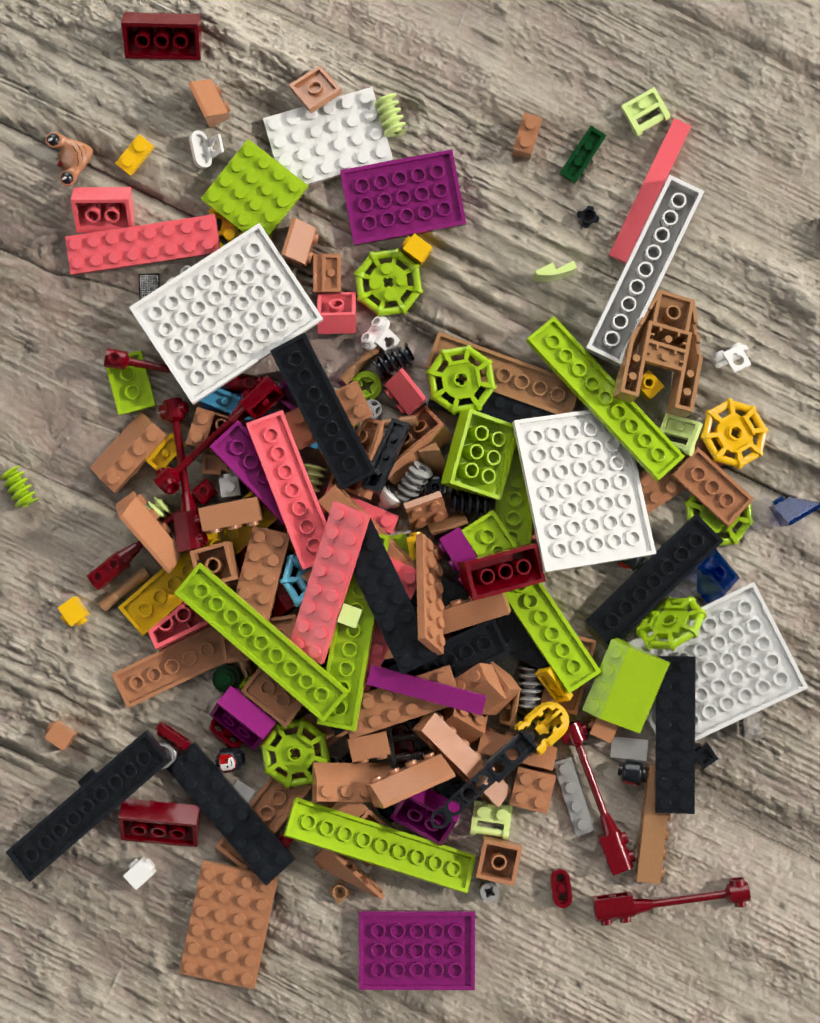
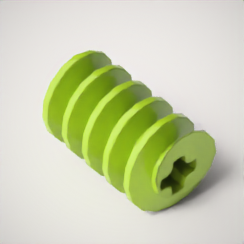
(18, 487)

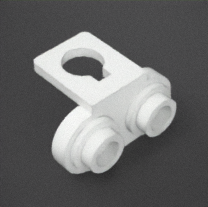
(202, 148)
(377, 334)
(728, 357)

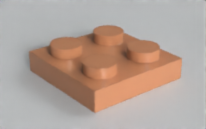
(315, 89)
(426, 510)

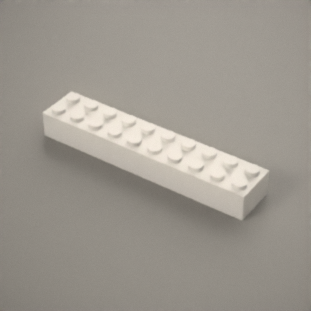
(644, 269)

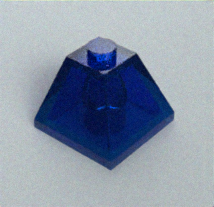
(792, 509)
(715, 577)

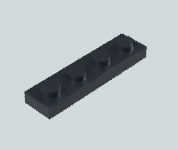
(386, 455)

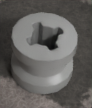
(375, 406)
(489, 887)

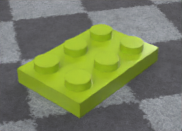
(131, 387)

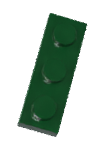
(582, 155)

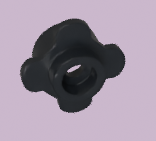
(588, 211)

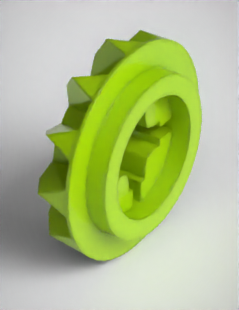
(369, 377)

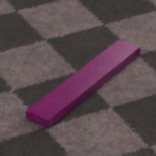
(426, 689)

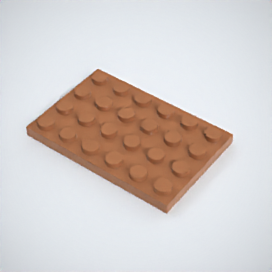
(228, 925)

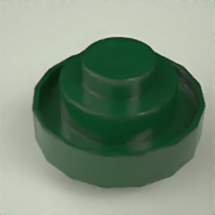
(226, 676)

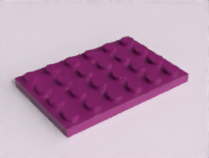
(403, 197)
(416, 949)

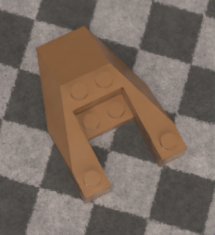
(669, 341)

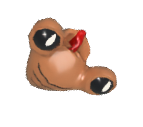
(71, 157)

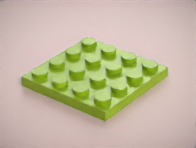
(254, 190)

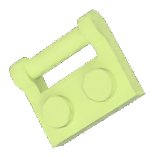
(642, 106)
(683, 429)
(487, 813)

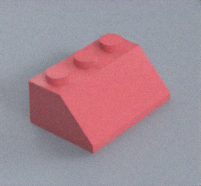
(102, 208)

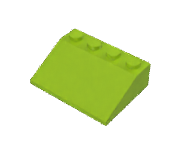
(480, 454)
(626, 685)

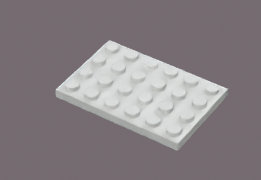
(330, 139)

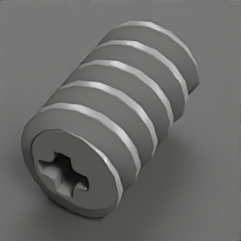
(414, 482)
(529, 688)

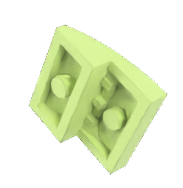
(550, 273)

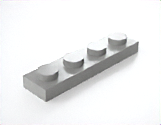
(573, 796)

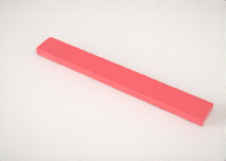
(649, 190)

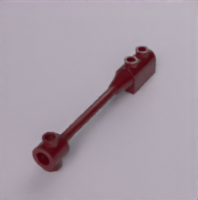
(120, 360)
(253, 403)
(187, 522)
(120, 560)
(612, 840)
(623, 906)

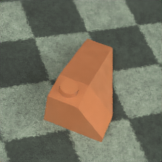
(371, 437)

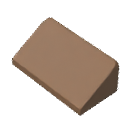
(433, 458)
(453, 521)
(509, 712)

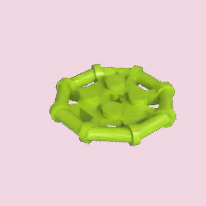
(377, 283)
(452, 373)
(718, 526)
(675, 610)
(283, 753)

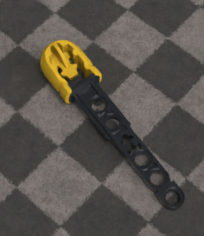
(521, 743)

